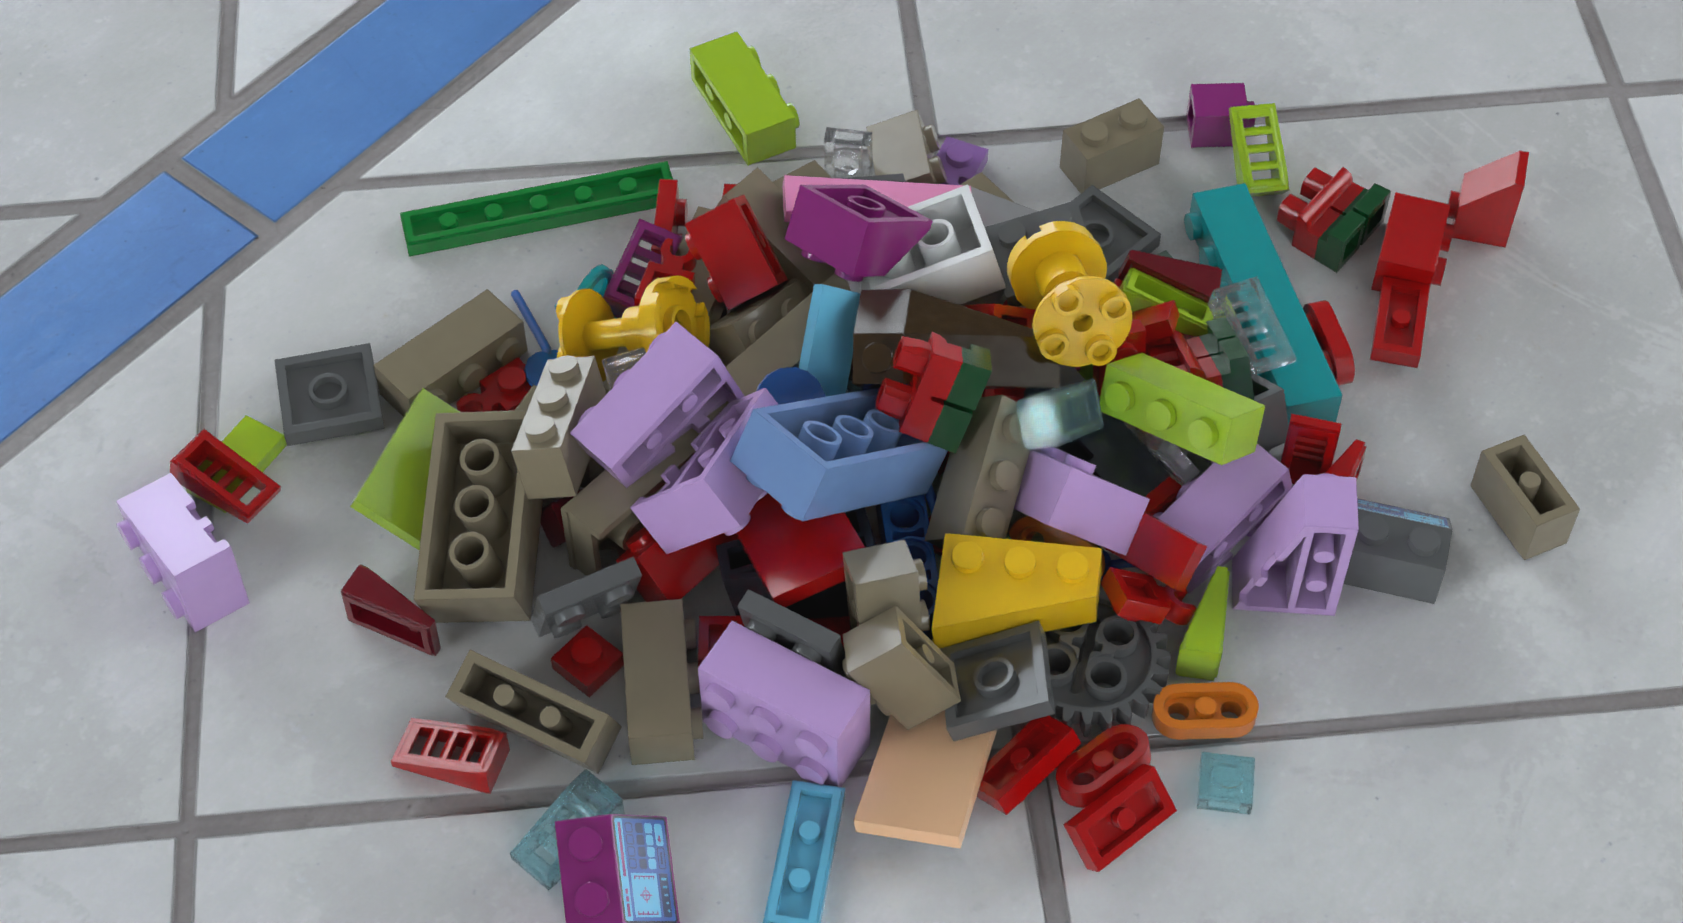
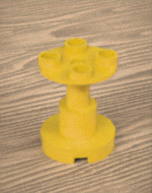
(1077, 311)
(591, 330)

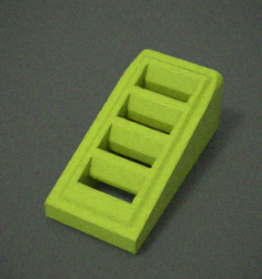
(1279, 176)
(1148, 291)
(1203, 642)

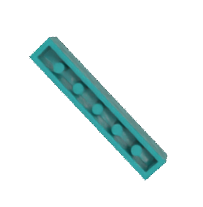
(1237, 242)

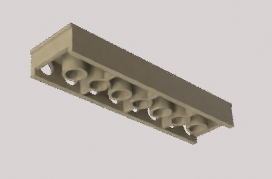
(601, 511)

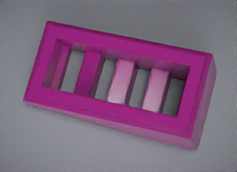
(620, 292)

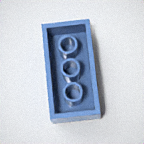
(833, 455)

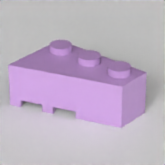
(655, 405)
(708, 490)
(1070, 498)
(1227, 506)
(1300, 550)
(182, 553)

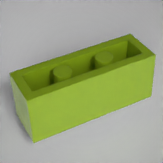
(744, 98)
(1181, 408)

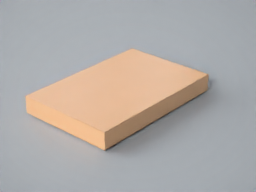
(923, 783)

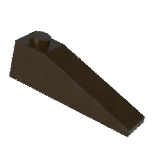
(894, 313)

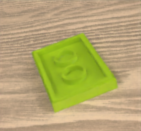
(399, 480)

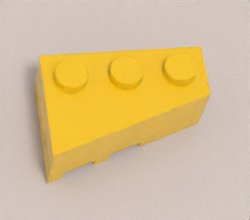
(1011, 583)

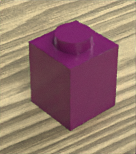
(1209, 113)

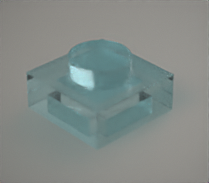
(1226, 783)

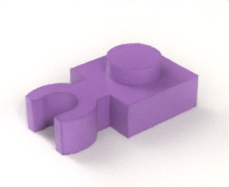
(961, 160)

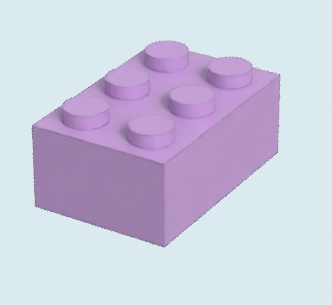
(784, 706)

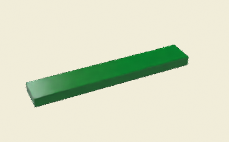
(533, 209)

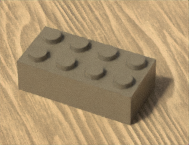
(477, 523)

